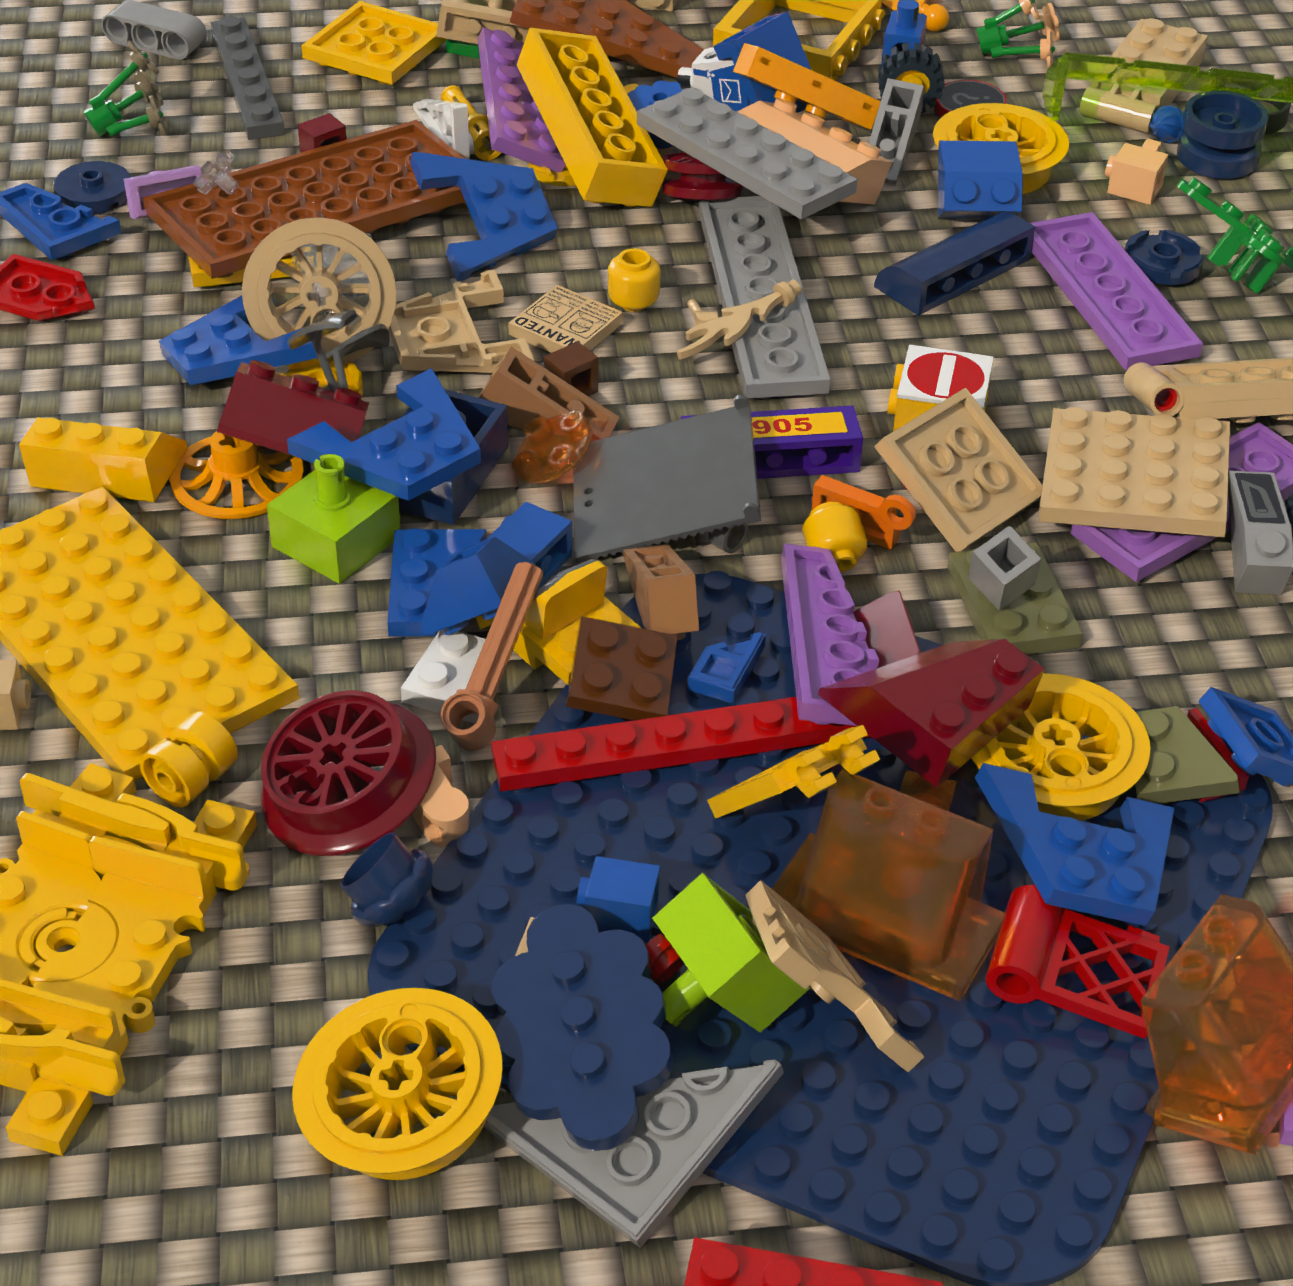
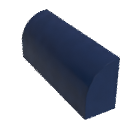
(958, 263)

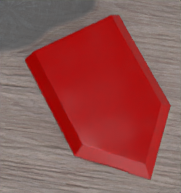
(42, 290)

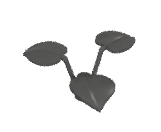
(371, 337)

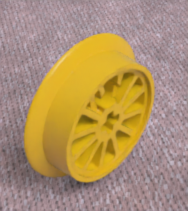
(1038, 139)
(1069, 773)
(400, 1085)

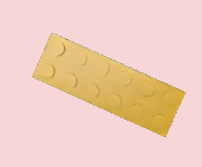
(591, 118)

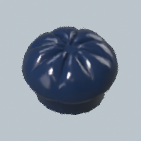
(387, 881)

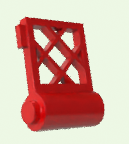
(1031, 955)

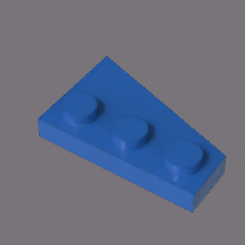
(51, 224)
(414, 567)

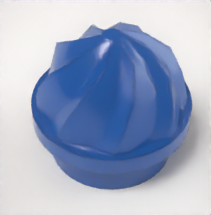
(1167, 123)

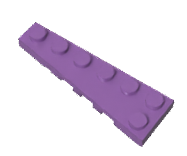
(822, 630)

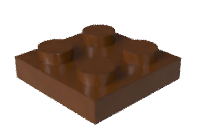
(621, 670)

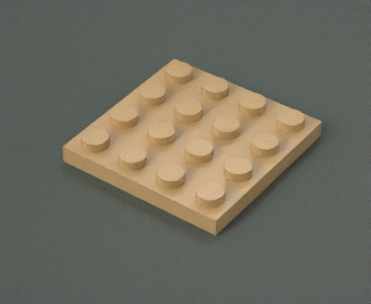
(1136, 472)

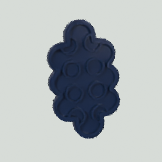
(582, 1026)

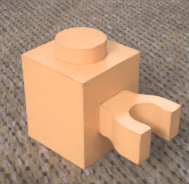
(1137, 171)

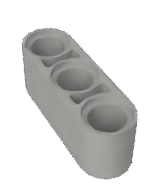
(154, 29)

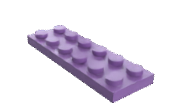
(511, 112)
(1112, 292)
(1145, 552)

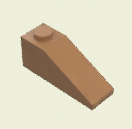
(536, 392)
(663, 590)

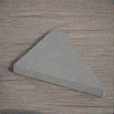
(650, 1172)

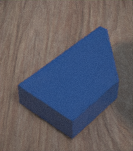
(725, 668)

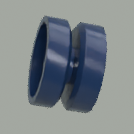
(1222, 134)

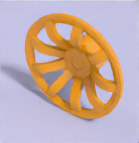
(231, 461)

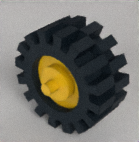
(914, 67)

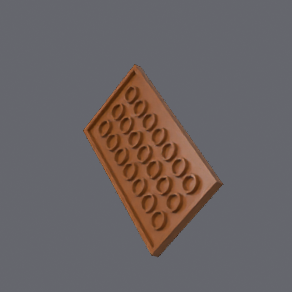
(351, 181)

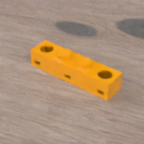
(799, 83)

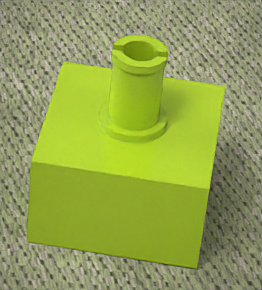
(332, 520)
(722, 958)

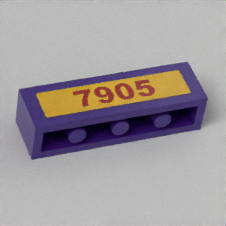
(806, 441)

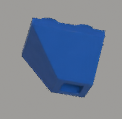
(470, 586)

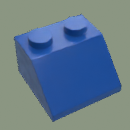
(978, 179)

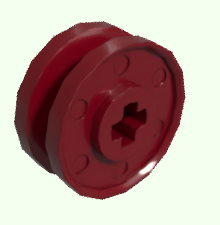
(697, 180)

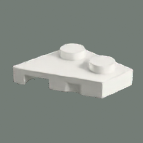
(442, 671)

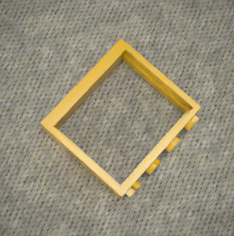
(861, 15)

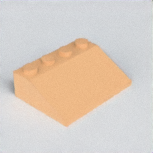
(831, 145)

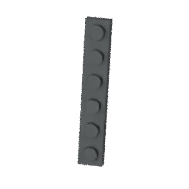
(247, 78)

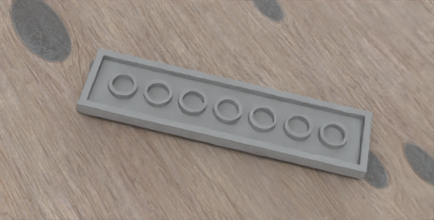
(749, 258)

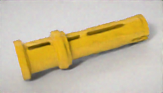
(475, 121)

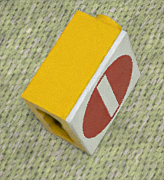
(934, 376)

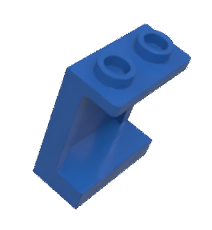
(773, 34)

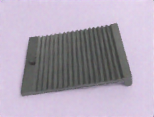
(666, 483)

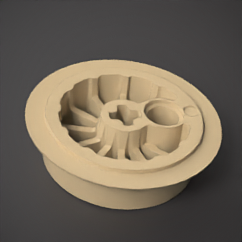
(257, 288)

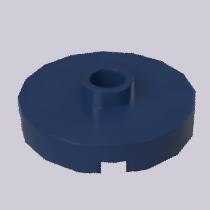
(92, 185)
(1166, 257)

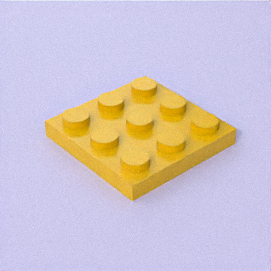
(373, 42)

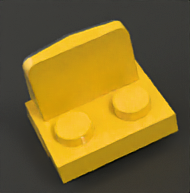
(556, 612)

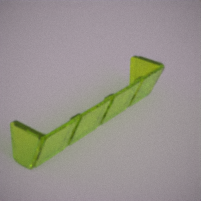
(1158, 76)

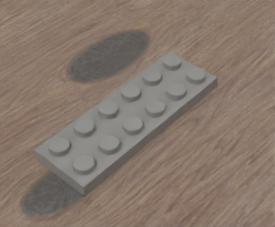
(747, 152)

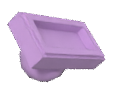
(154, 183)

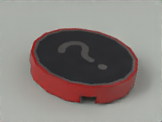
(965, 93)

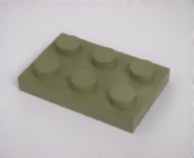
(1032, 622)

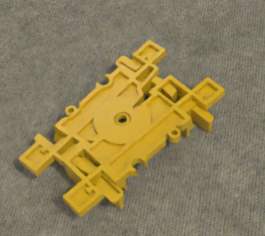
(119, 888)

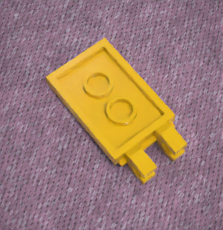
(800, 771)

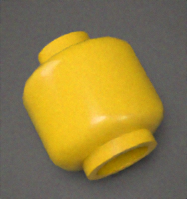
(634, 280)
(837, 529)

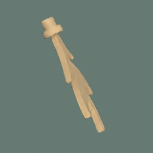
(737, 319)

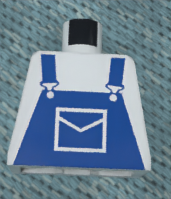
(715, 79)

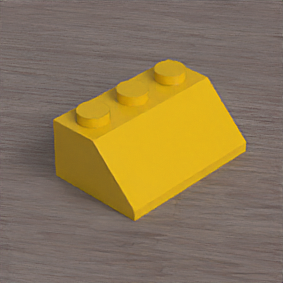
(92, 455)

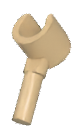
(699, 315)

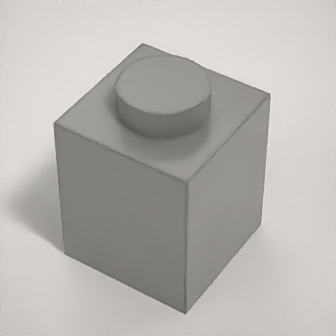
(1004, 568)

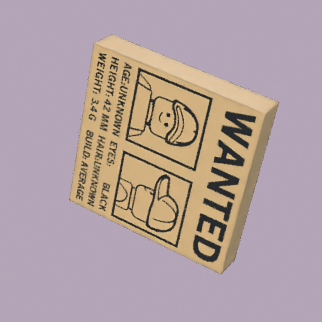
(563, 319)

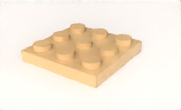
(960, 469)

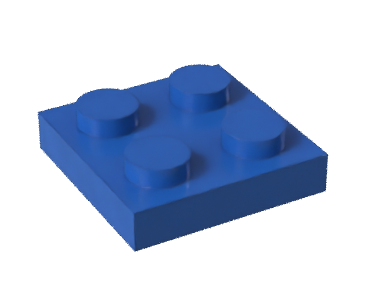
(1253, 732)

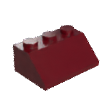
(274, 407)

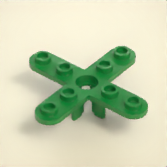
(1250, 232)

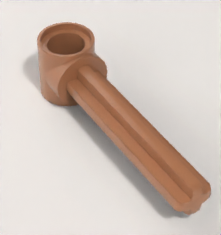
(492, 662)

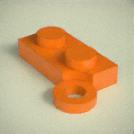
(875, 512)

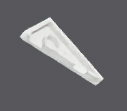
(448, 122)

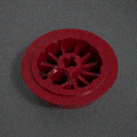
(331, 750)

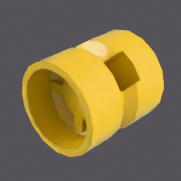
(187, 760)

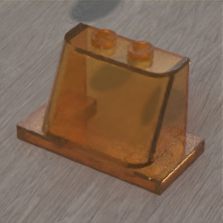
(897, 884)
(1224, 1029)

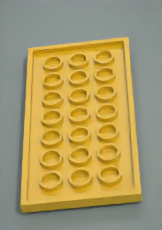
(125, 632)

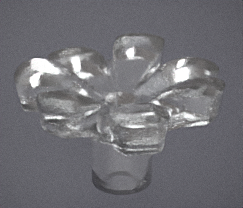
(217, 174)

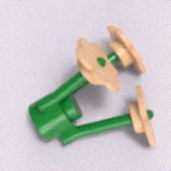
(994, 36)

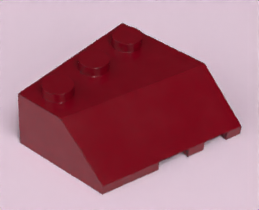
(940, 702)

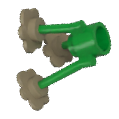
(105, 115)

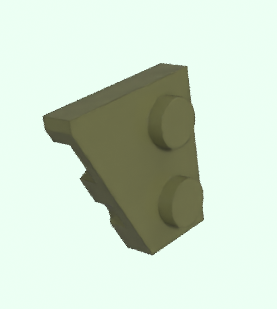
(1181, 761)

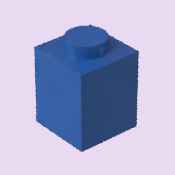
(621, 895)

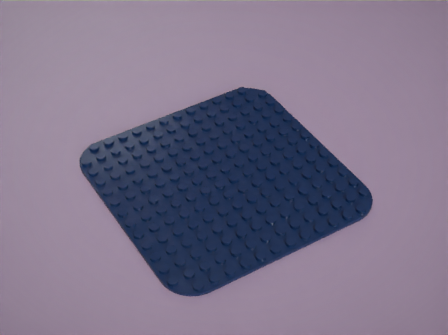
(1017, 1121)

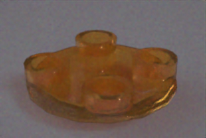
(552, 446)

